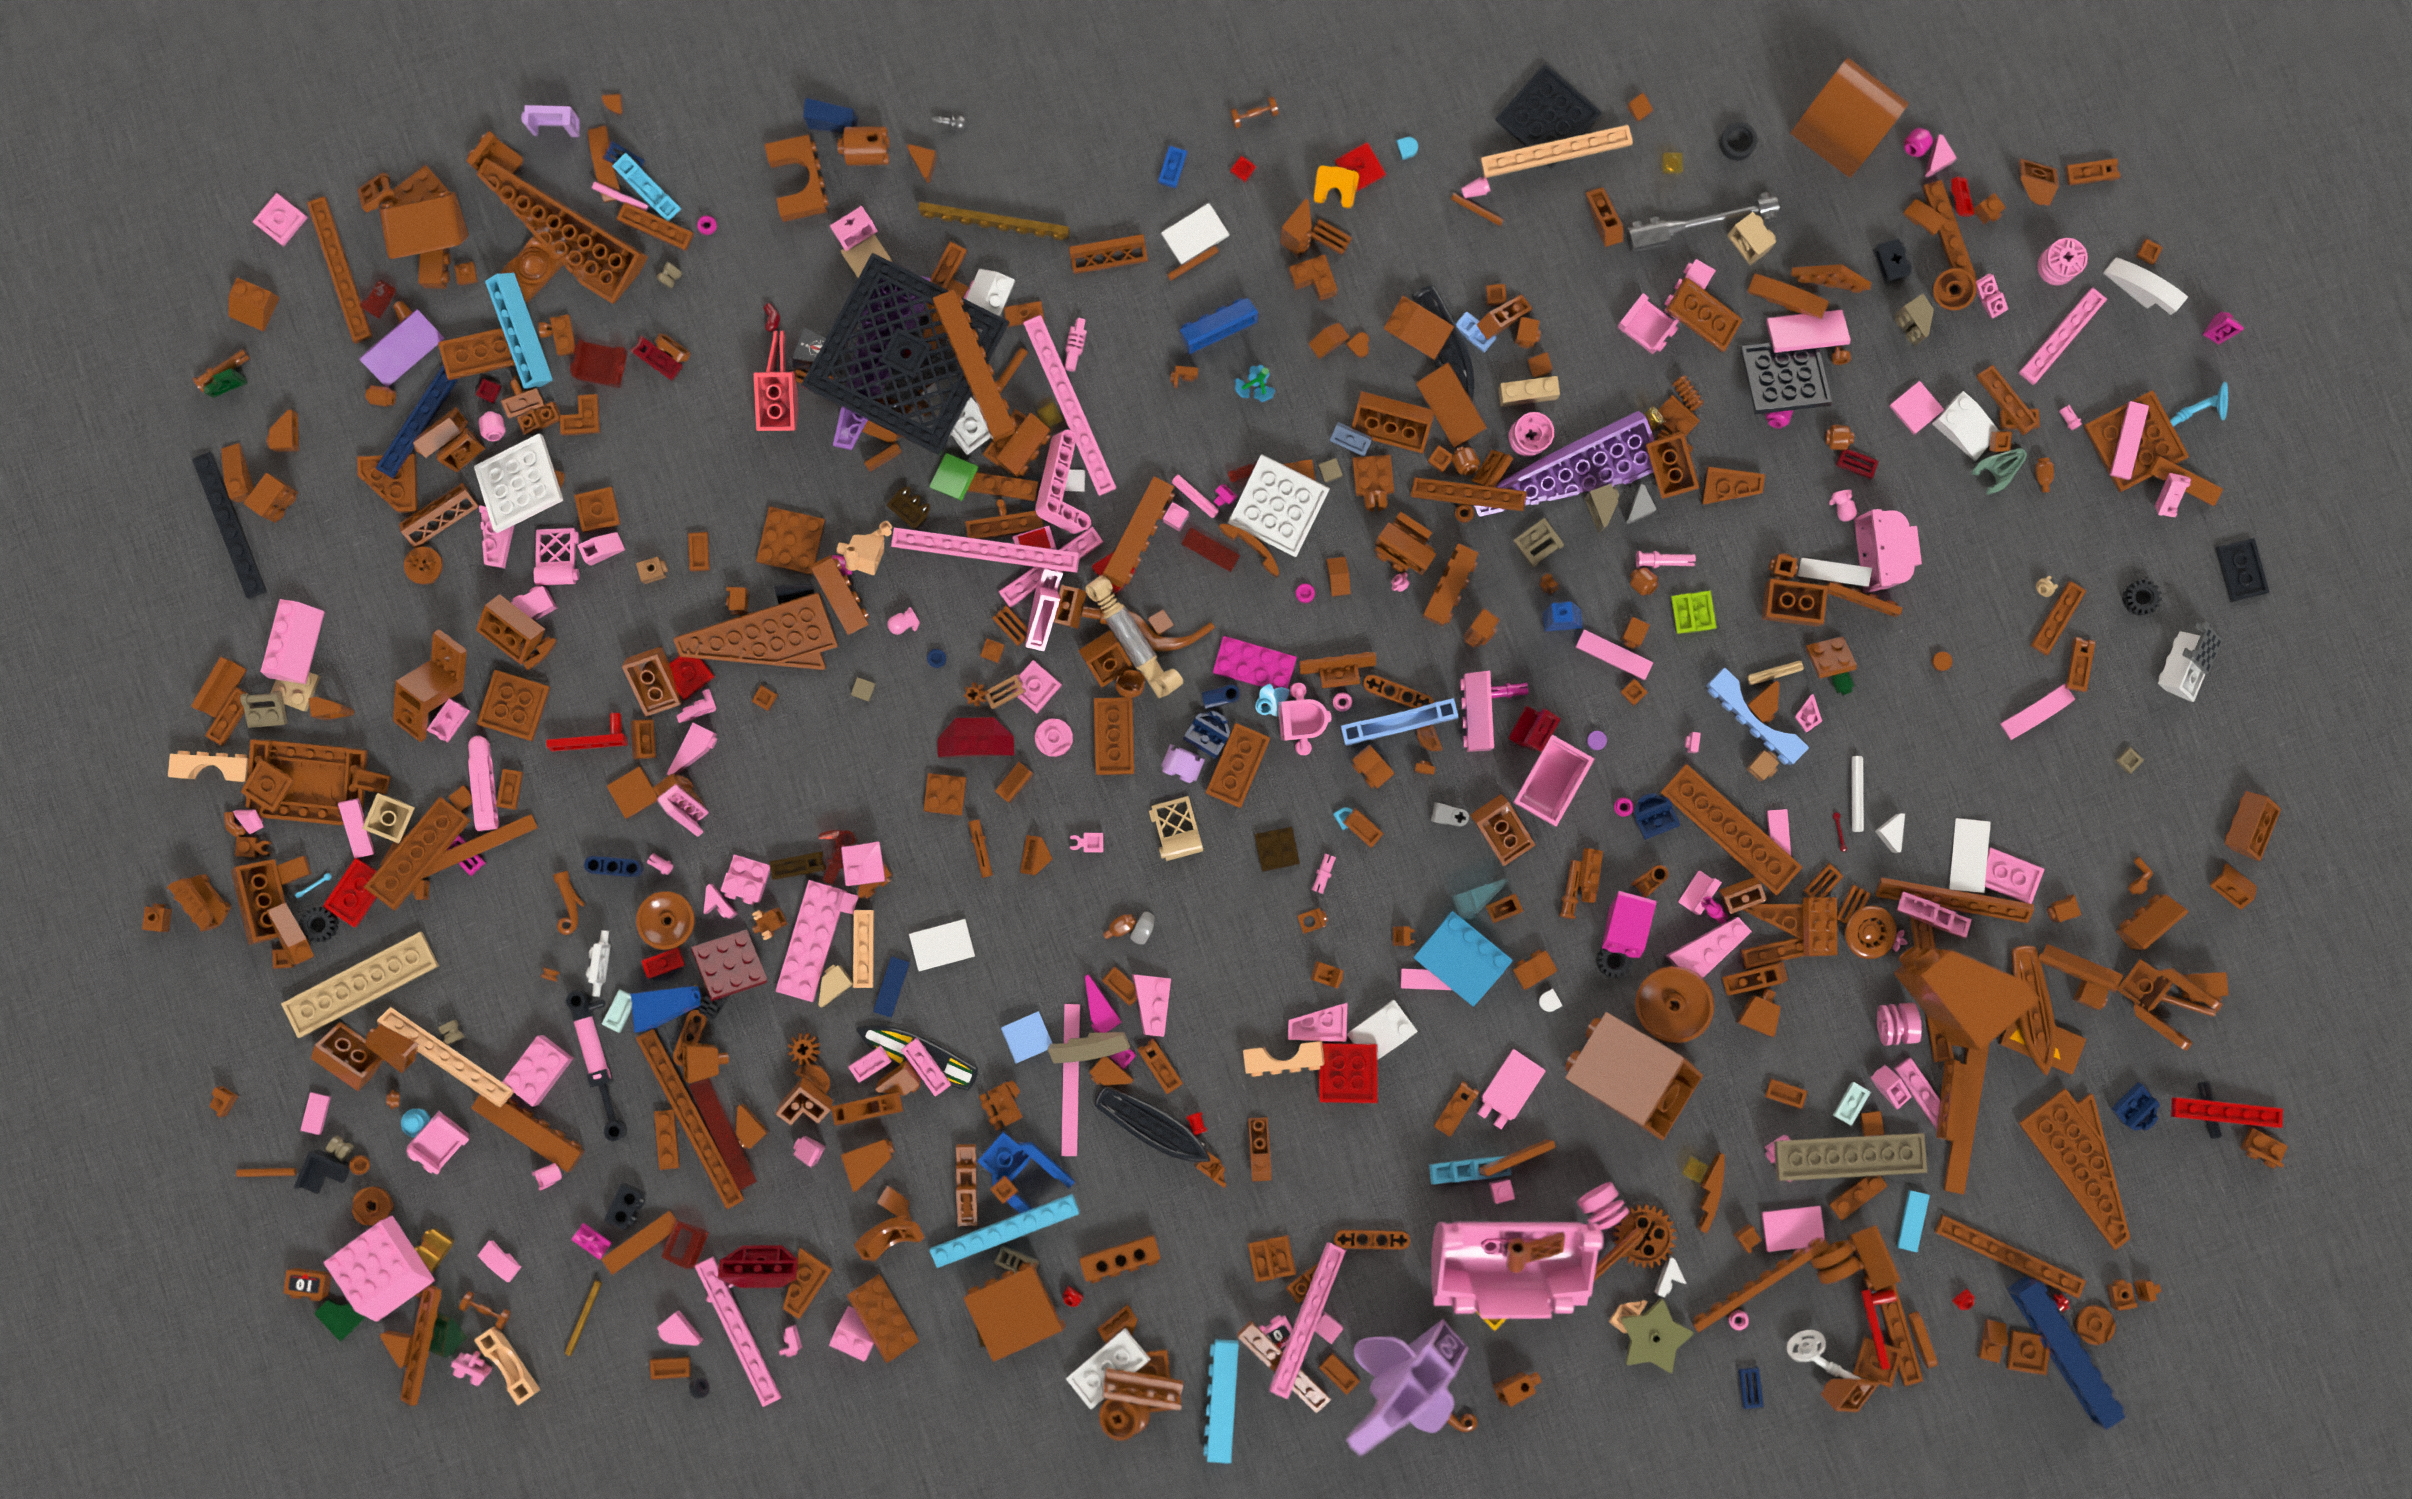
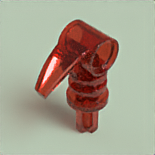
(837, 860)

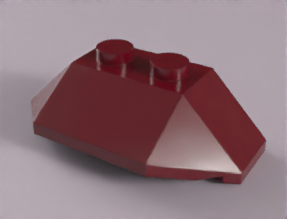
(975, 738)
(758, 1267)

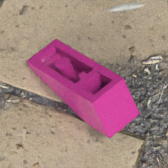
(2222, 328)
(1101, 1012)

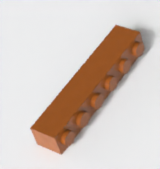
(1136, 535)
(531, 1131)

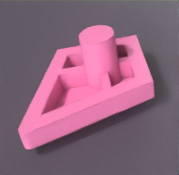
(1809, 714)
(249, 819)

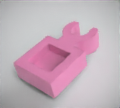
(1092, 842)

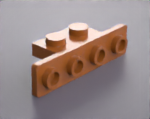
(1338, 670)

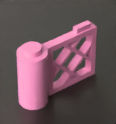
(556, 572)

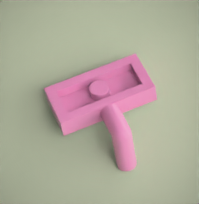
(700, 707)

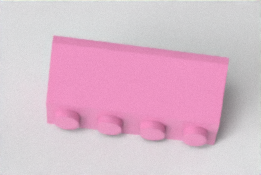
(292, 642)
(1478, 711)

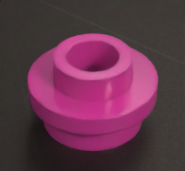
(704, 220)
(1627, 802)

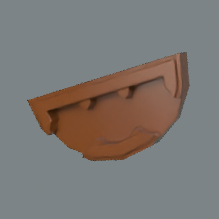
(1428, 738)
(815, 1075)

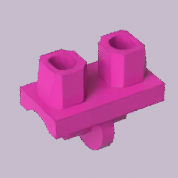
(591, 1241)

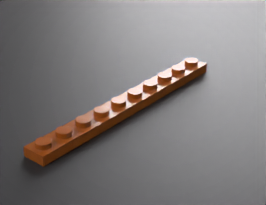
(689, 1119)

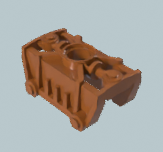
(200, 901)

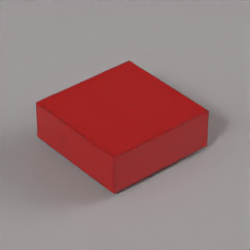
(1243, 169)

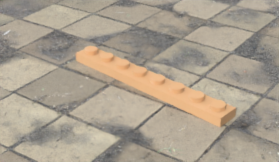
(1556, 151)
(448, 1058)

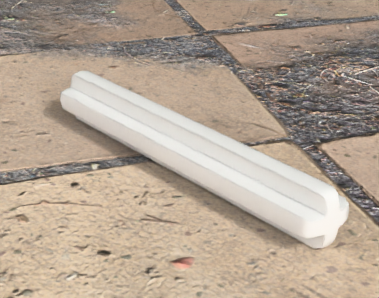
(1857, 794)

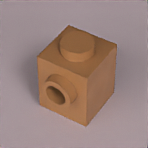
(652, 570)
(1763, 765)

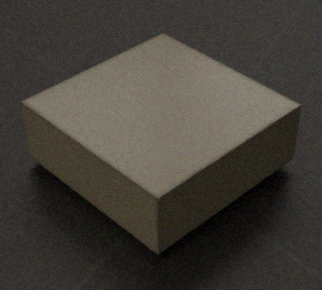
(1330, 470)
(863, 689)
(2129, 760)

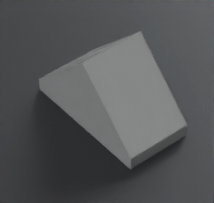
(1641, 505)

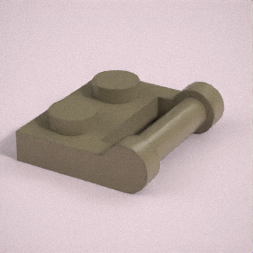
(1533, 538)
(264, 715)

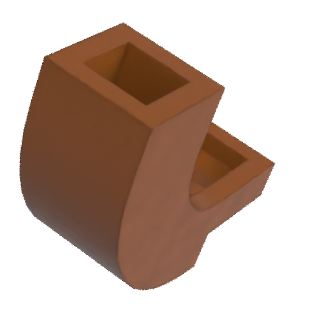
(866, 1108)
(886, 1234)

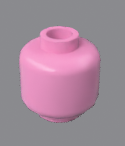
(491, 426)

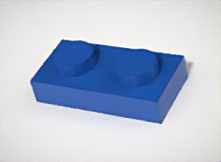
(1172, 167)

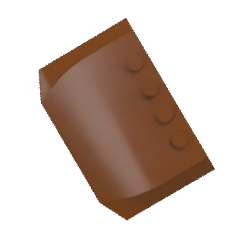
(321, 778)

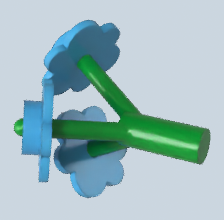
(1258, 376)

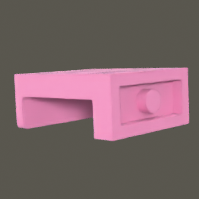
(1648, 325)
(437, 1142)

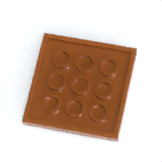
(2156, 440)

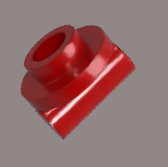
(1072, 1297)
(1964, 1300)

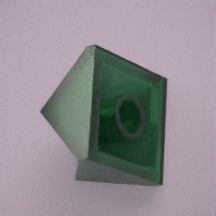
(446, 1336)

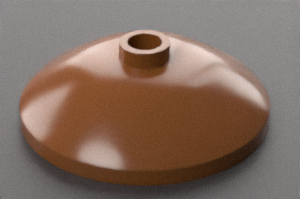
(652, 917)

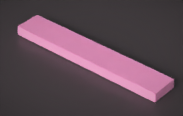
(2062, 336)
(1028, 582)

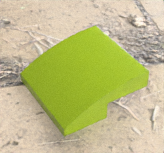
(1694, 612)

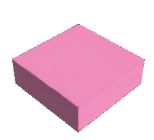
(846, 902)

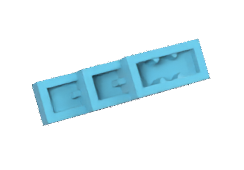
(1463, 1170)

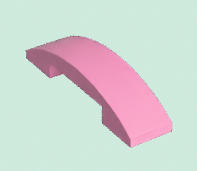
(2037, 712)

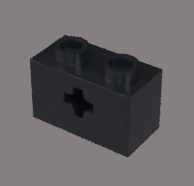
(1890, 270)

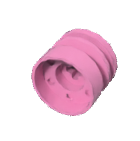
(2055, 268)
(1533, 424)
(1899, 1024)
(1601, 1203)

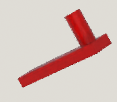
(615, 738)
(1869, 1300)

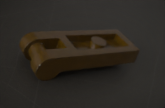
(796, 866)

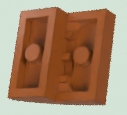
(1272, 1258)

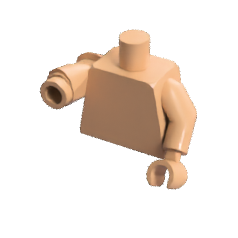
(865, 551)

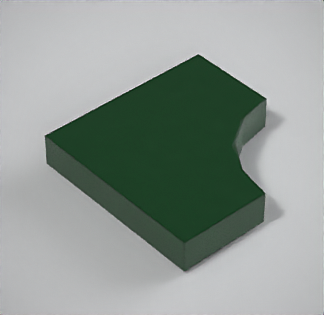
(224, 382)
(339, 1318)

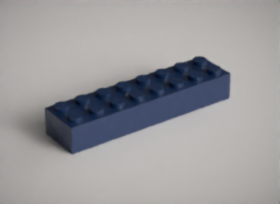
(2066, 1352)

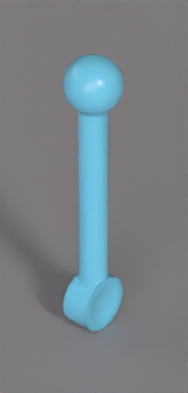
(327, 876)

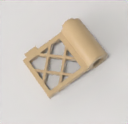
(1178, 844)

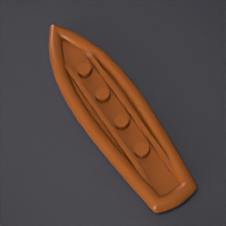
(2038, 1022)

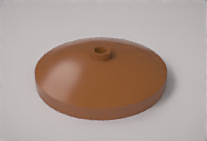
(1673, 1020)

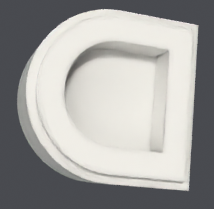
(1549, 1001)

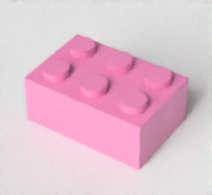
(537, 1070)

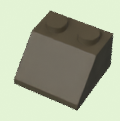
(1601, 505)

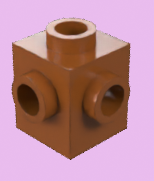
(1787, 562)

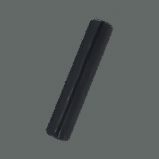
(2206, 1094)

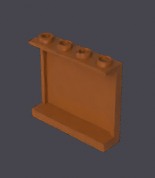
(1013, 1311)

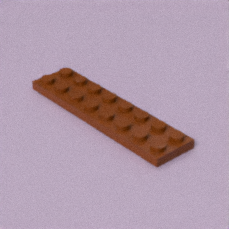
(1731, 829)

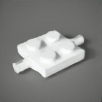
(600, 956)

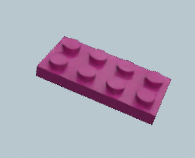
(1253, 664)

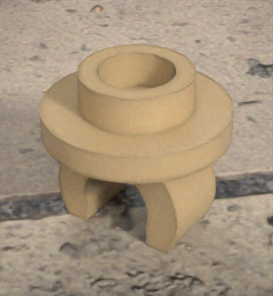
(2046, 587)

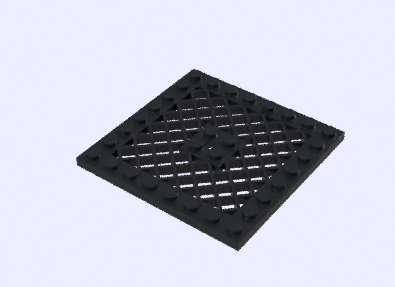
(818, 378)

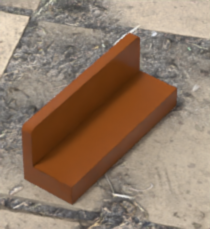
(219, 686)

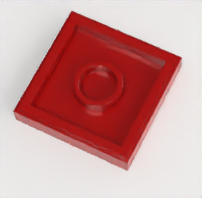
(689, 675)

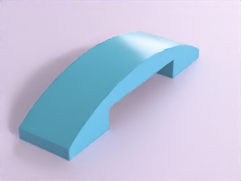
(646, 187)

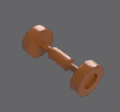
(1254, 112)
(467, 1301)

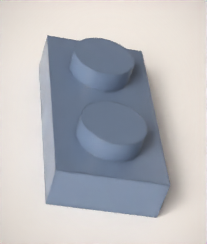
(1351, 439)

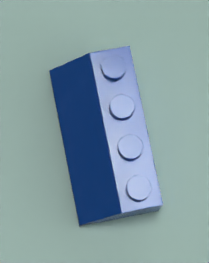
(1218, 325)

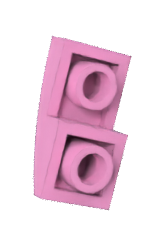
(1990, 297)
(499, 1262)

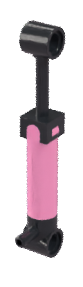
(594, 1056)

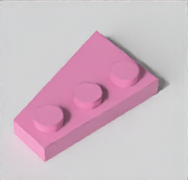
(1153, 1003)

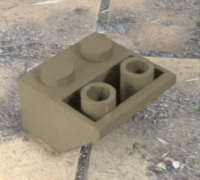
(1915, 319)

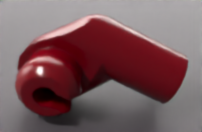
(773, 318)

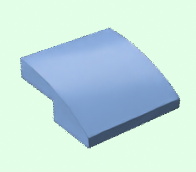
(1026, 1037)

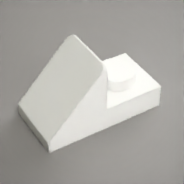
(1669, 1271)

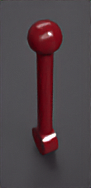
(1836, 816)

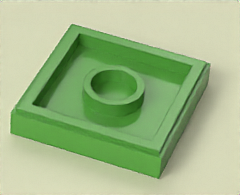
(953, 477)

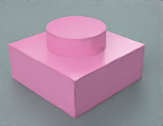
(1692, 742)

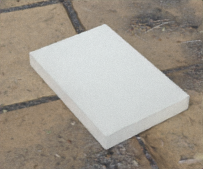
(1195, 234)
(942, 945)

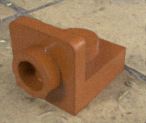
(1185, 373)

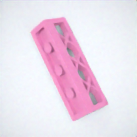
(679, 810)

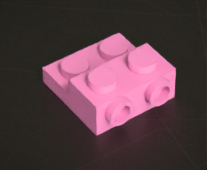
(746, 879)

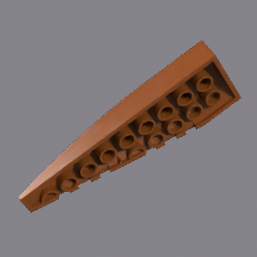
(585, 248)

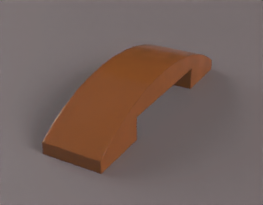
(605, 173)
(1233, 532)

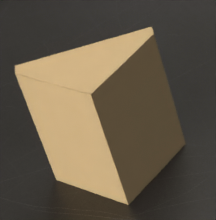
(388, 817)

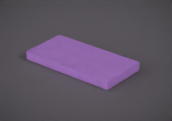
(401, 348)

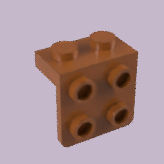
(496, 151)

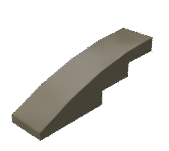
(1089, 1048)

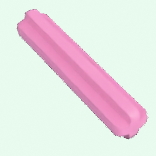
(1195, 496)

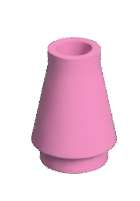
(1476, 188)

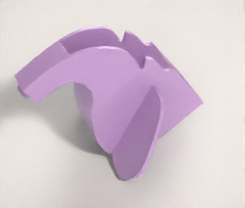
(1408, 1382)

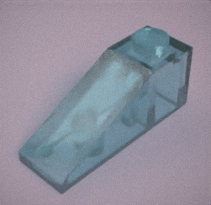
(1474, 900)

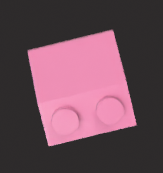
(852, 1336)

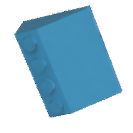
(1462, 958)

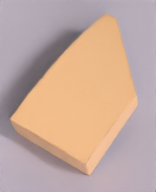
(1627, 1309)

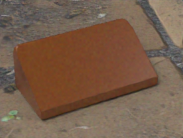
(643, 739)

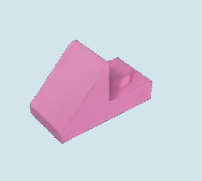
(715, 898)

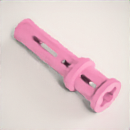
(1655, 559)

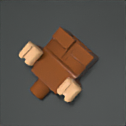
(768, 922)

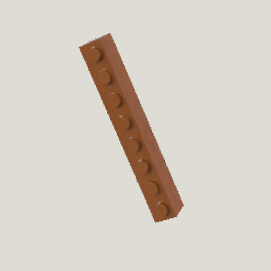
(973, 365)

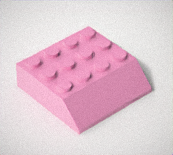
(379, 1270)

